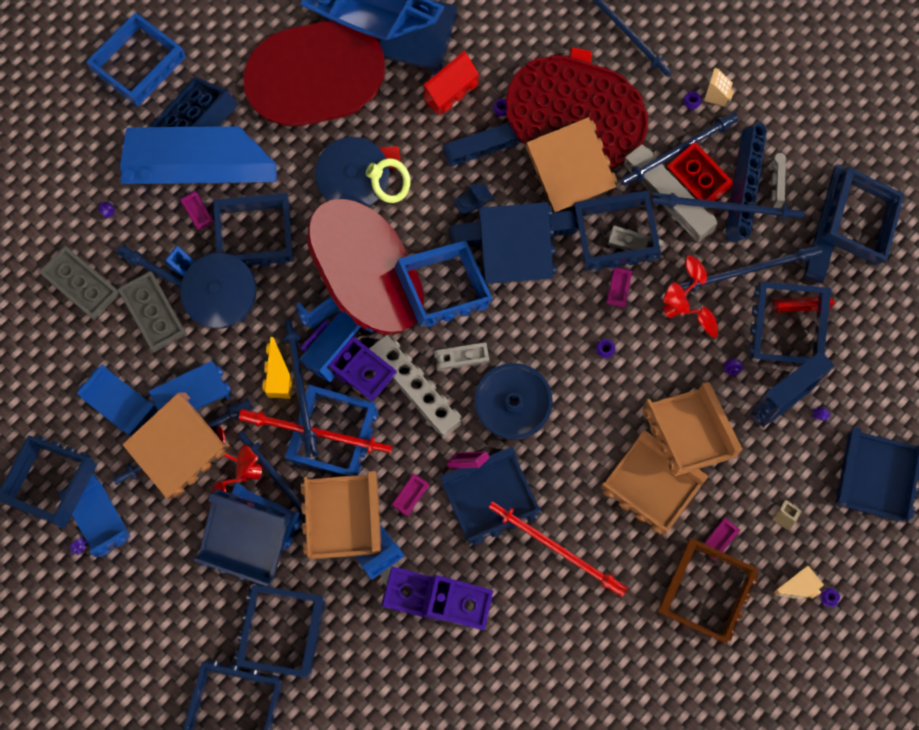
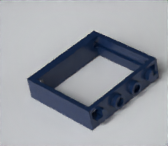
(257, 203)
(610, 204)
(836, 208)
(758, 312)
(792, 389)
(22, 467)
(312, 640)
(231, 670)

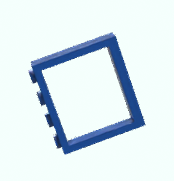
(155, 77)
(434, 256)
(366, 433)

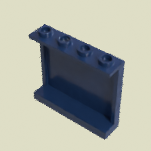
(426, 45)
(517, 242)
(878, 476)
(496, 481)
(243, 538)

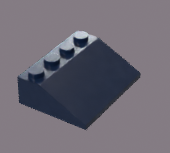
(198, 106)

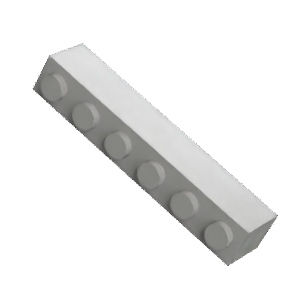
(692, 218)

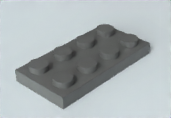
(79, 282)
(152, 311)

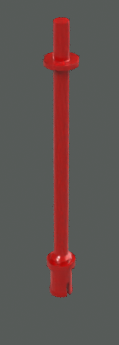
(260, 419)
(605, 579)

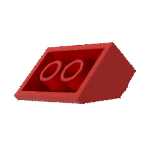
(451, 84)
(700, 174)

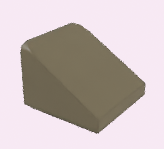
(787, 515)

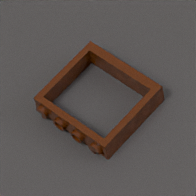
(742, 598)

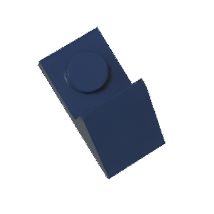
(474, 199)

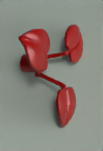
(678, 303)
(245, 468)

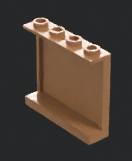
(571, 164)
(692, 430)
(175, 446)
(649, 487)
(341, 516)

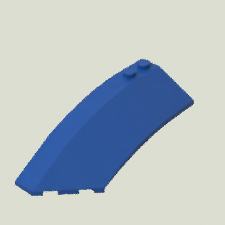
(378, 17)
(193, 156)

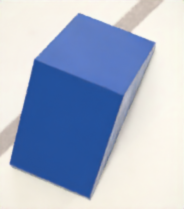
(178, 261)

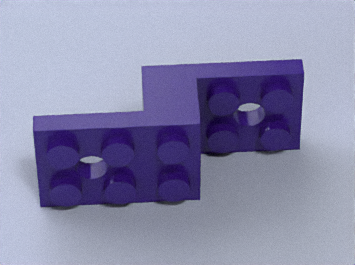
(352, 364)
(437, 598)

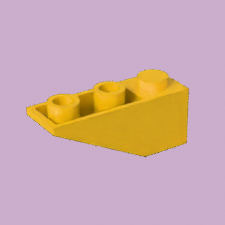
(278, 380)

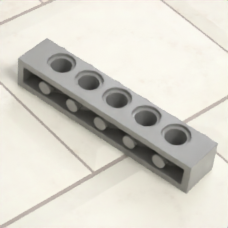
(444, 425)

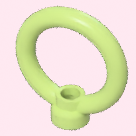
(375, 172)

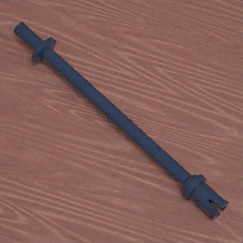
(656, 61)
(720, 125)
(673, 200)
(800, 255)
(135, 258)
(232, 413)
(308, 436)
(271, 471)

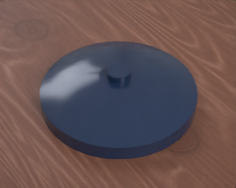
(343, 169)
(218, 290)
(513, 401)

